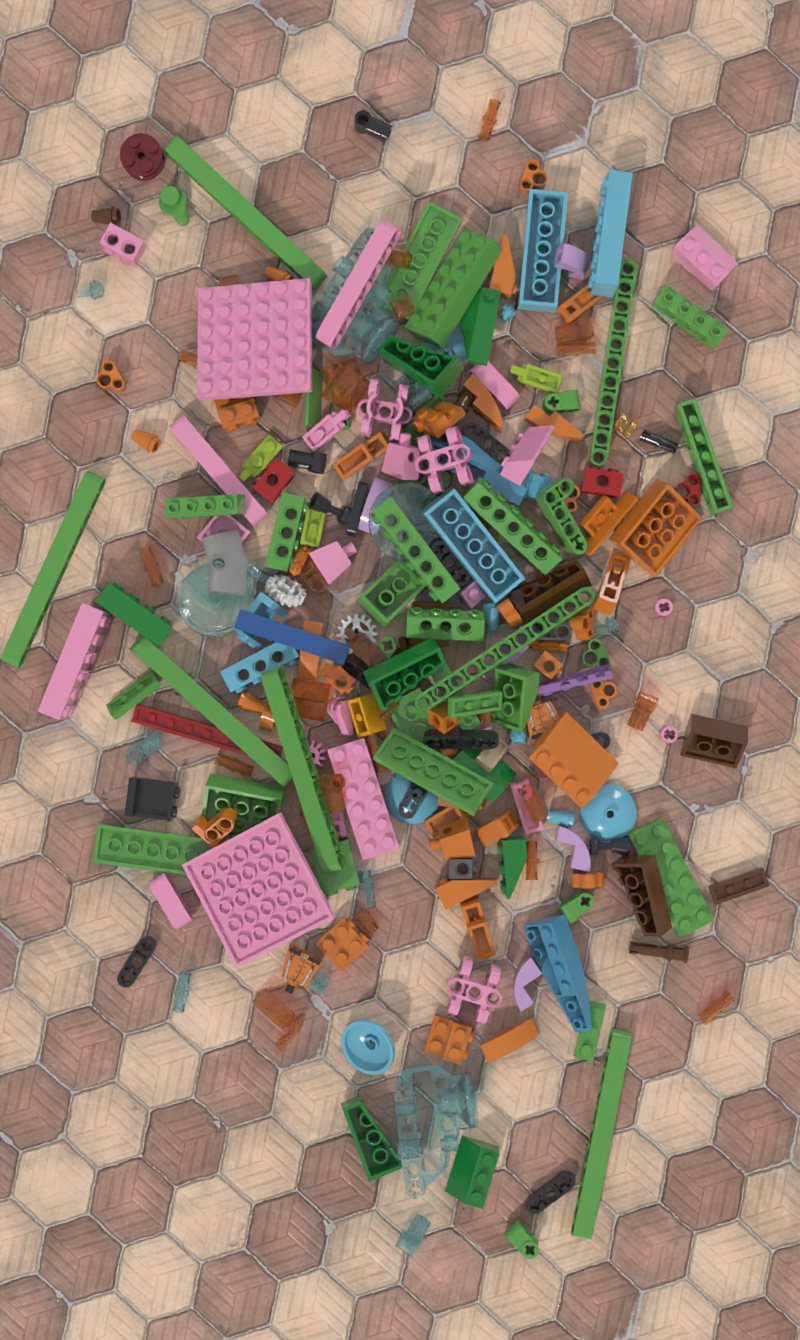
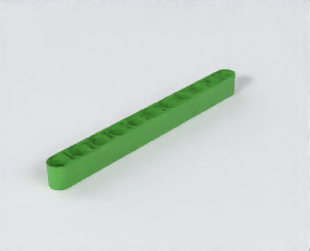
(244, 212)
(612, 354)
(53, 569)
(510, 641)
(212, 710)
(303, 770)
(601, 1133)

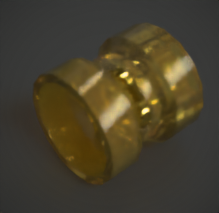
(625, 425)

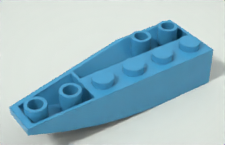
(485, 467)
(561, 967)

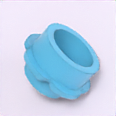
(507, 312)

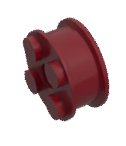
(141, 146)

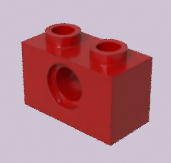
(590, 485)
(272, 492)

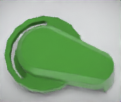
(174, 204)

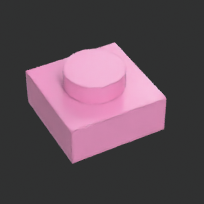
(471, 594)

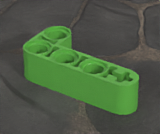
(573, 540)

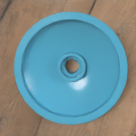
(394, 794)
(594, 814)
(362, 1052)

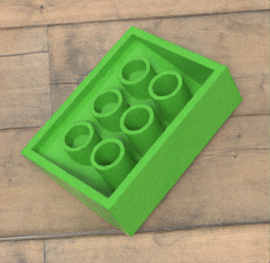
(250, 799)

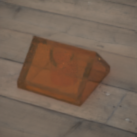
(311, 698)

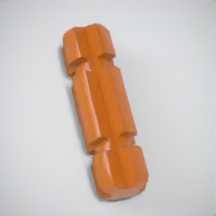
(300, 560)
(549, 646)

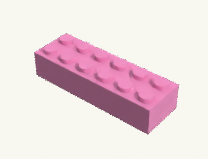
(74, 662)
(364, 799)

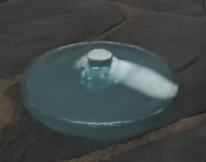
(411, 500)
(210, 613)

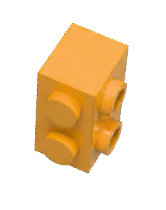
(365, 712)

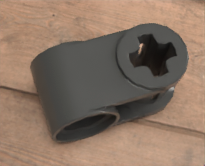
(553, 635)

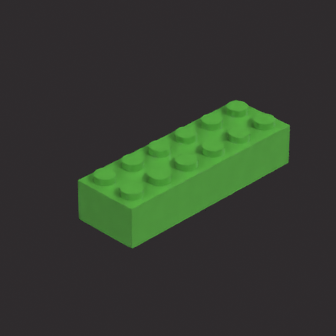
(453, 288)

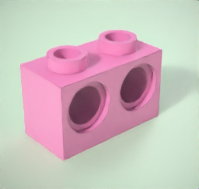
(125, 241)

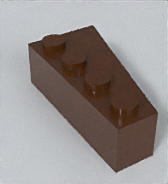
(645, 892)

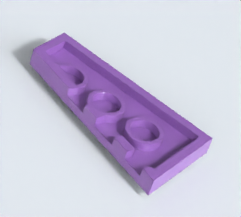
(581, 678)

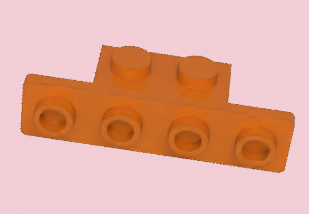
(604, 518)

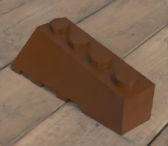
(548, 590)

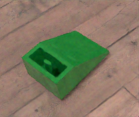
(514, 856)

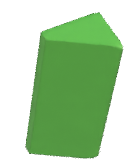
(313, 401)

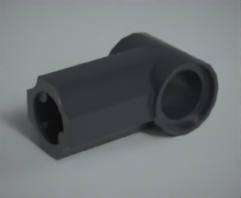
(374, 127)
(312, 462)

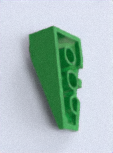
(479, 325)

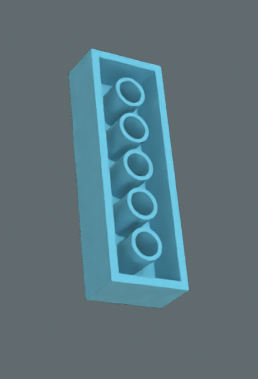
(610, 233)
(541, 238)
(472, 545)

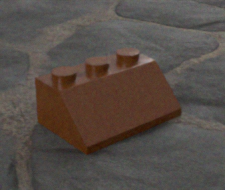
(714, 740)

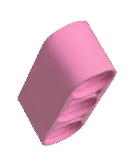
(497, 385)
(170, 900)

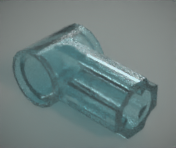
(146, 748)
(411, 1238)

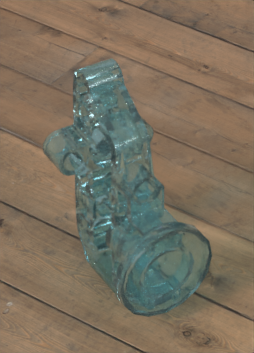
(366, 329)
(454, 1102)

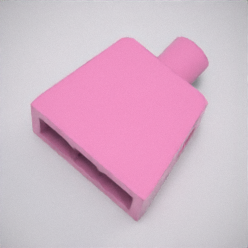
(401, 459)
(333, 560)

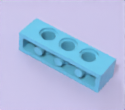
(231, 674)

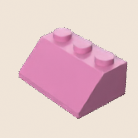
(704, 257)
(525, 453)

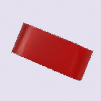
(692, 490)

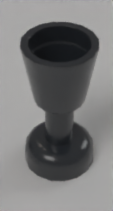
(322, 504)
(617, 846)

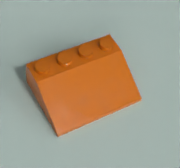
(655, 527)
(572, 759)

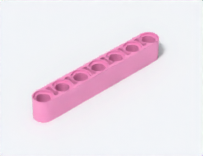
(358, 283)
(216, 467)

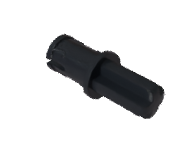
(658, 441)

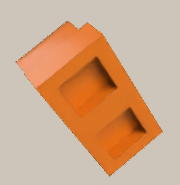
(218, 823)
(498, 828)

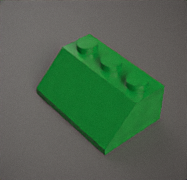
(500, 775)
(472, 1171)

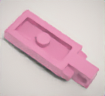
(326, 429)

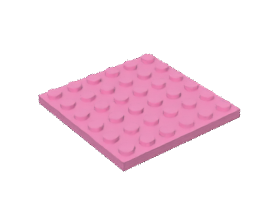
(254, 339)
(258, 890)

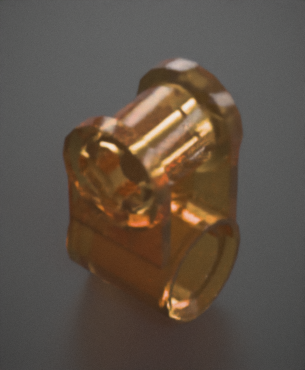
(310, 575)

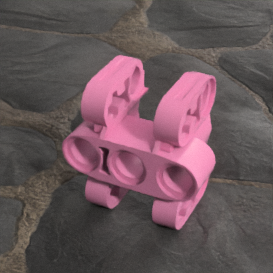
(377, 405)
(455, 447)
(482, 998)

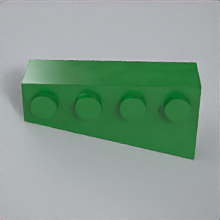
(426, 367)
(134, 613)
(403, 672)
(372, 1145)

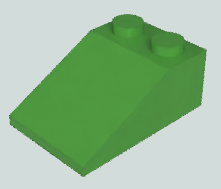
(390, 593)
(519, 693)

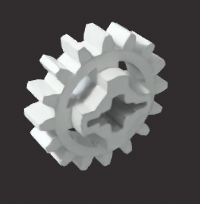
(285, 590)
(356, 625)

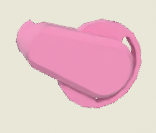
(341, 715)

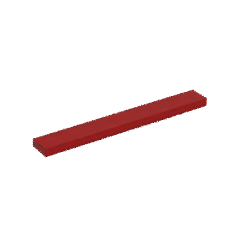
(190, 729)

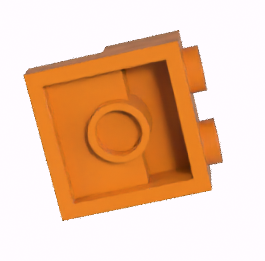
(237, 412)
(436, 420)
(343, 943)
(449, 1039)

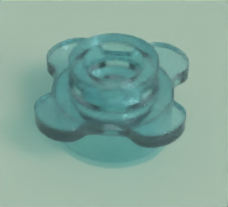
(319, 988)

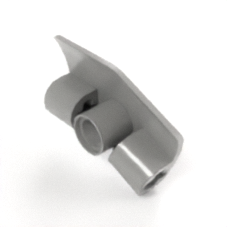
(229, 550)

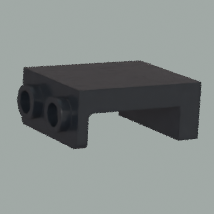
(152, 798)

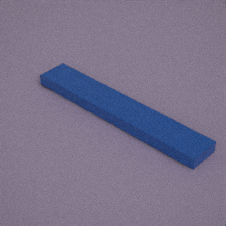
(291, 636)

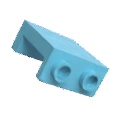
(264, 607)

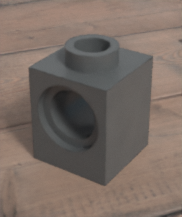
(454, 874)

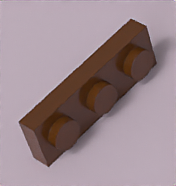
(738, 886)

